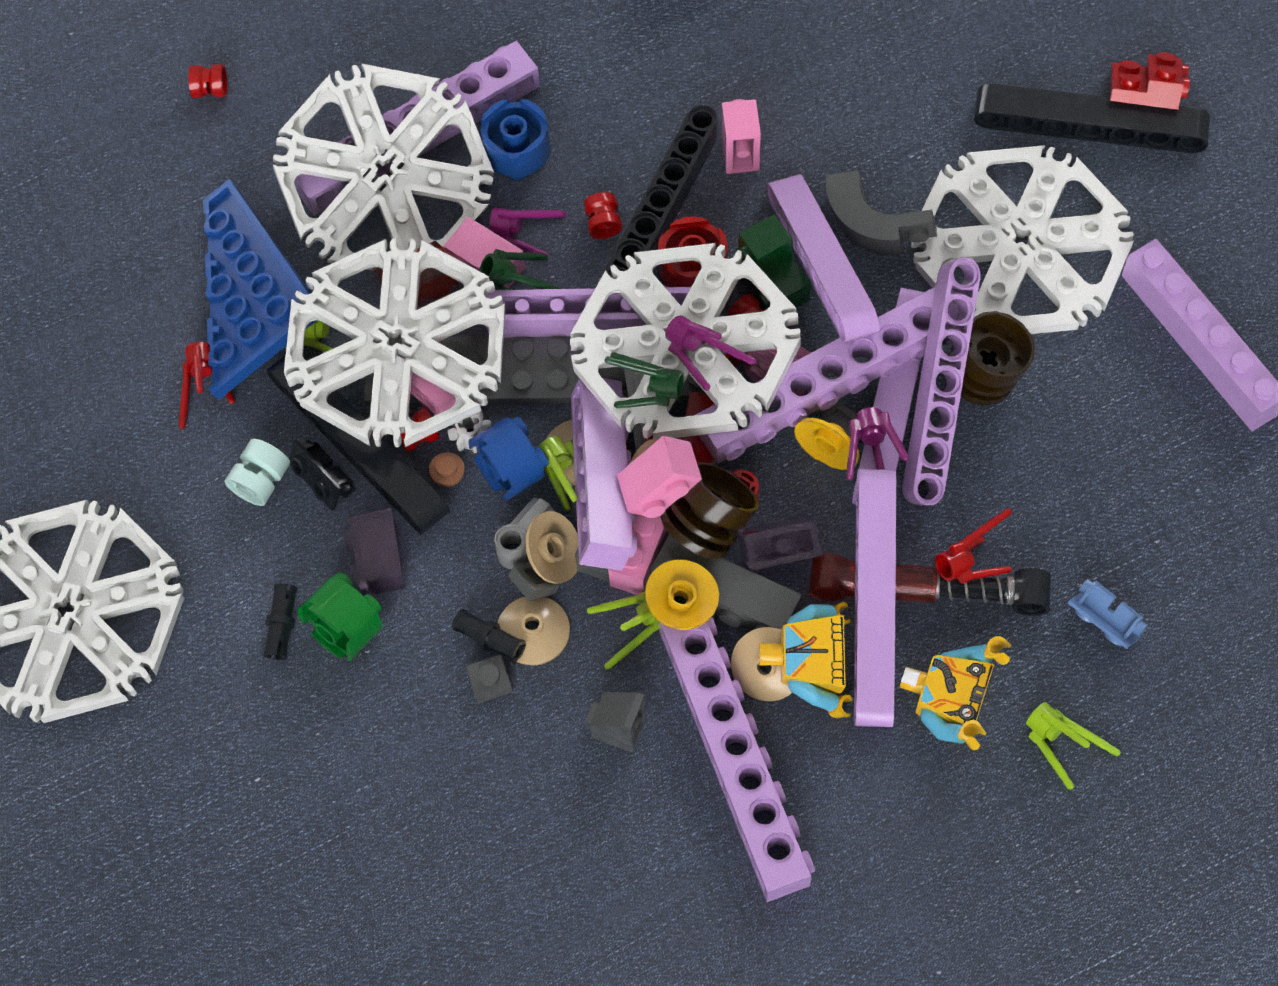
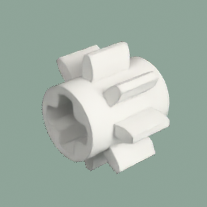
(460, 433)

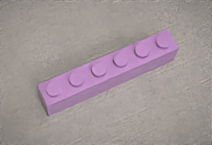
(558, 310)
(1203, 334)
(600, 455)

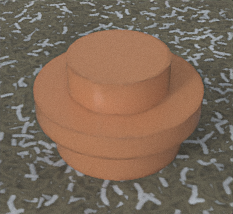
(446, 469)

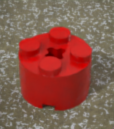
(682, 233)

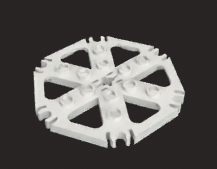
(371, 141)
(1046, 236)
(703, 306)
(397, 316)
(103, 599)

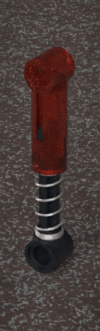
(1027, 591)

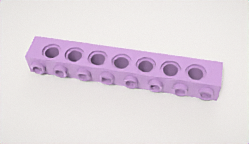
(517, 80)
(834, 358)
(774, 876)

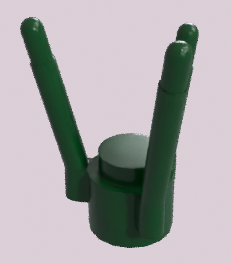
(502, 271)
(663, 381)

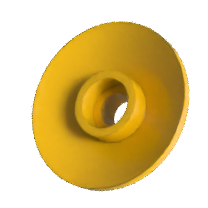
(824, 442)
(686, 580)

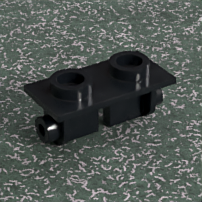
(309, 463)

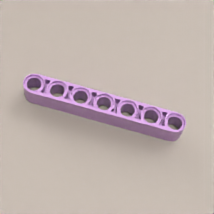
(823, 259)
(953, 369)
(895, 397)
(875, 598)

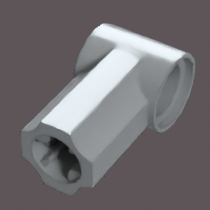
(516, 534)

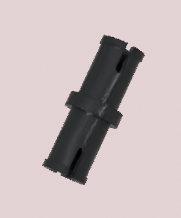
(280, 621)
(489, 635)

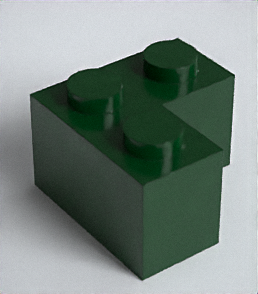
(771, 250)

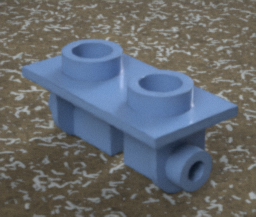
(1093, 606)

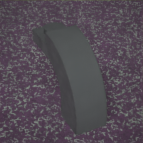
(868, 227)

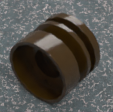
(996, 357)
(711, 512)

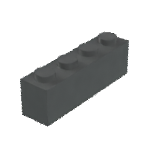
(743, 595)

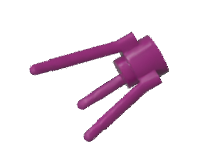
(509, 222)
(688, 336)
(871, 427)

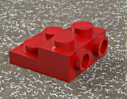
(1156, 85)

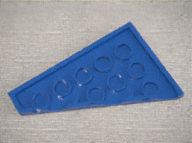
(246, 289)

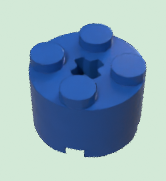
(515, 138)
(508, 457)

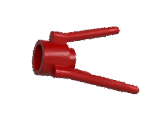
(196, 365)
(959, 559)

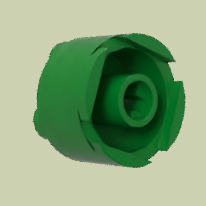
(341, 617)

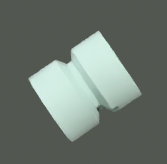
(255, 475)

